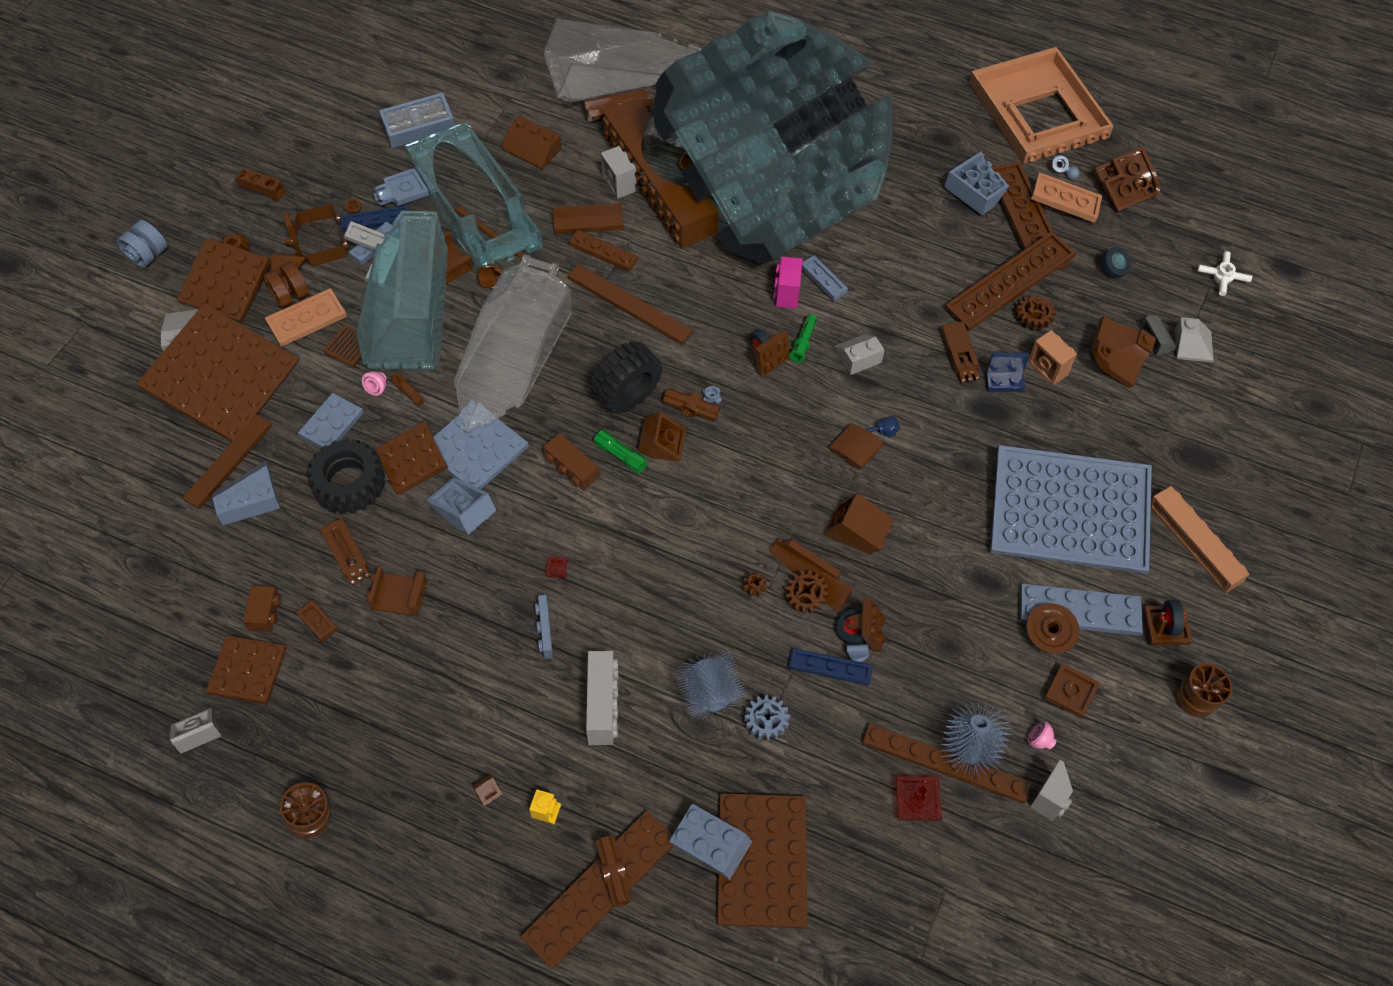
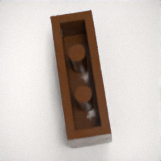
(571, 462)

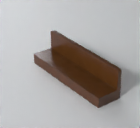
(588, 218)

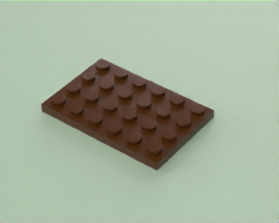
(772, 875)

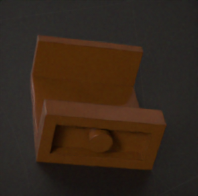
(457, 262)
(397, 593)

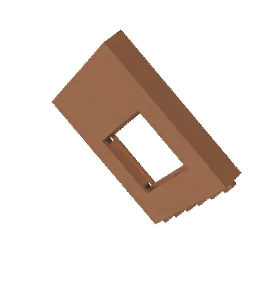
(1030, 79)

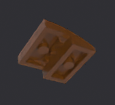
(856, 445)

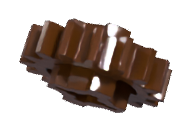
(1035, 311)
(812, 586)

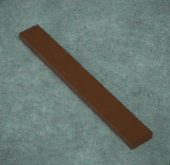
(630, 304)

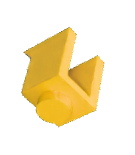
(544, 807)

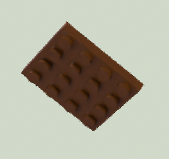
(224, 279)

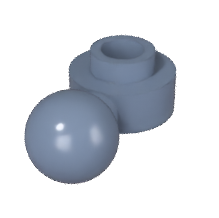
(1071, 172)

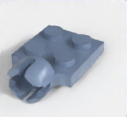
(400, 188)

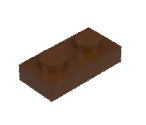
(317, 621)

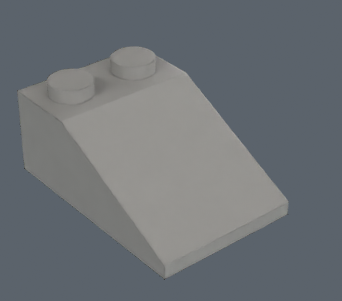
(173, 325)

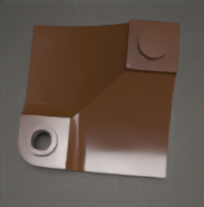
(1127, 179)
(1121, 350)

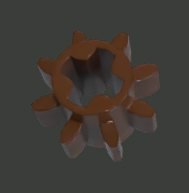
(755, 584)

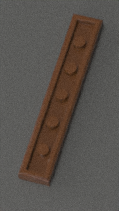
(227, 462)

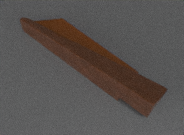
(799, 558)

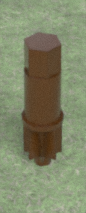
(405, 386)

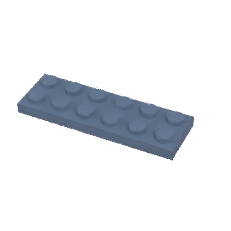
(1092, 609)

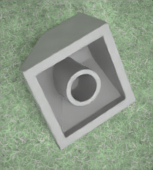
(1193, 340)

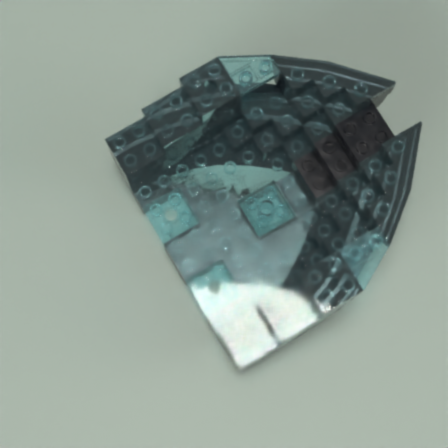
(776, 132)

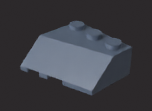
(976, 183)
(246, 495)

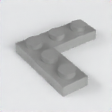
(364, 237)

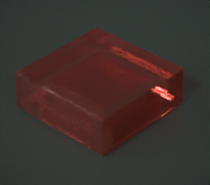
(556, 567)

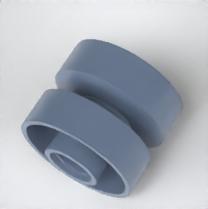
(142, 243)

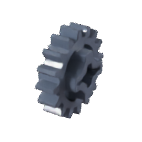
(757, 718)

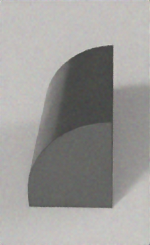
(1156, 328)

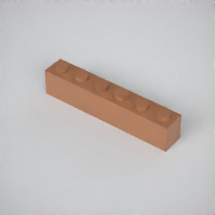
(1198, 539)

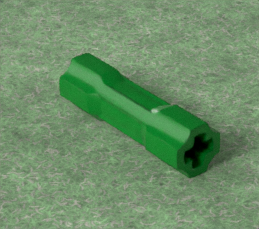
(629, 457)

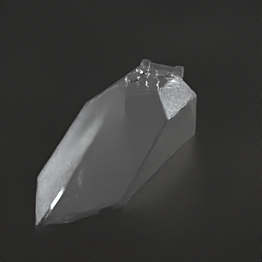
(511, 341)

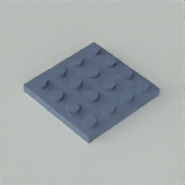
(479, 454)

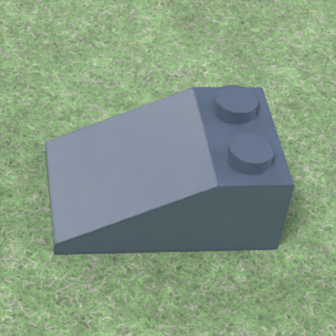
(462, 505)

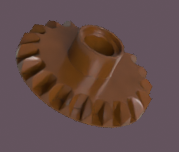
(1060, 620)

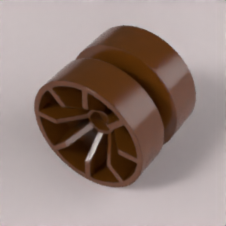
(290, 282)
(1203, 690)
(305, 810)

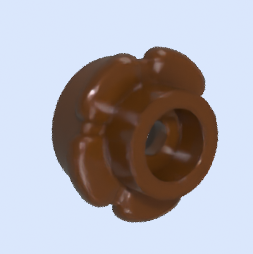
(353, 206)

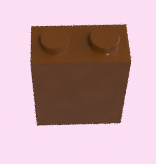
(859, 524)

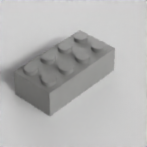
(602, 698)

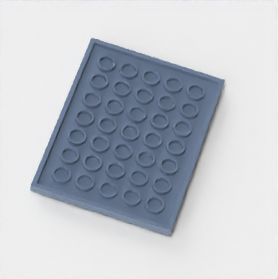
(1072, 509)

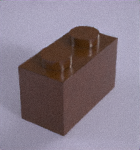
(261, 608)

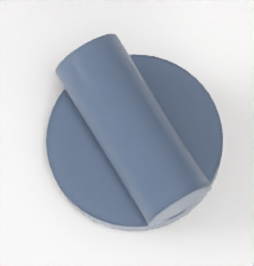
(858, 652)

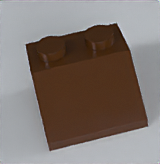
(662, 438)

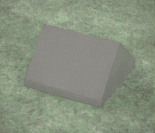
(194, 731)

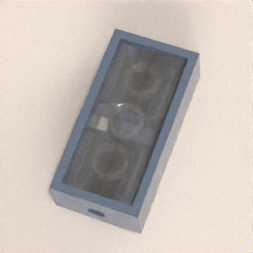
(416, 119)

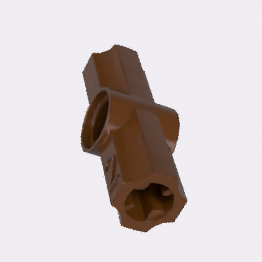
(691, 404)
(613, 871)

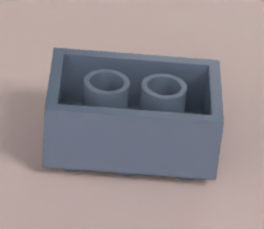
(710, 841)

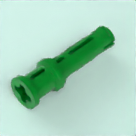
(801, 344)

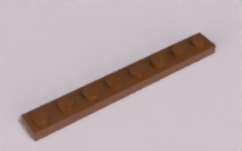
(930, 758)

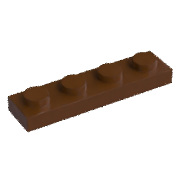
(603, 251)

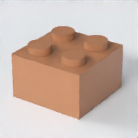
(1052, 357)

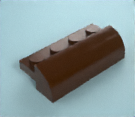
(595, 107)

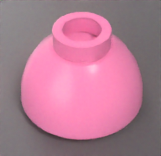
(374, 382)
(1042, 736)

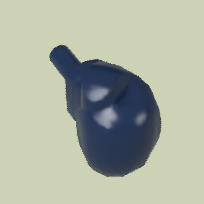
(887, 426)

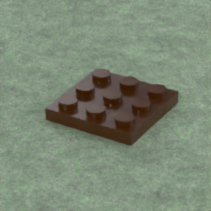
(411, 458)
(246, 670)

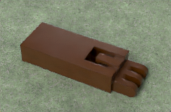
(958, 341)
(344, 548)

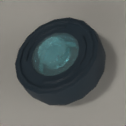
(1116, 262)

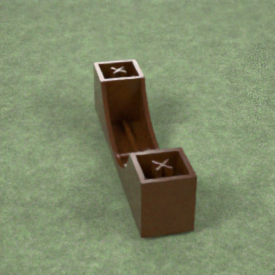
(674, 204)

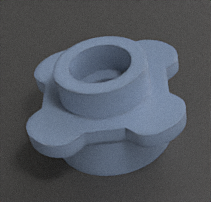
(712, 390)

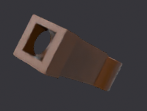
(261, 183)

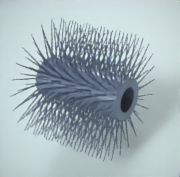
(711, 685)
(976, 739)

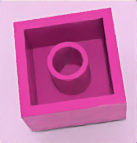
(788, 282)

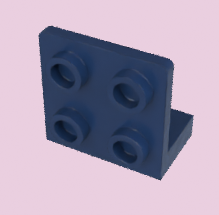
(1006, 372)

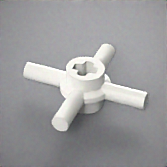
(1224, 273)

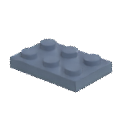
(330, 421)

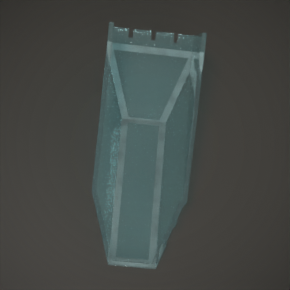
(405, 296)

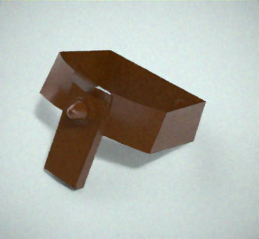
(312, 215)

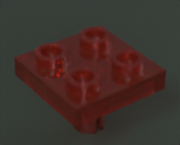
(918, 798)

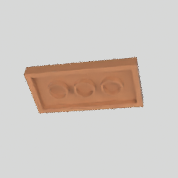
(1066, 197)
(305, 317)

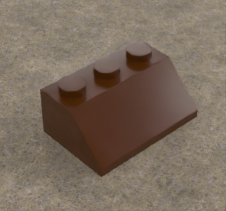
(531, 142)

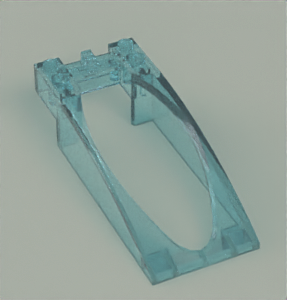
(524, 232)

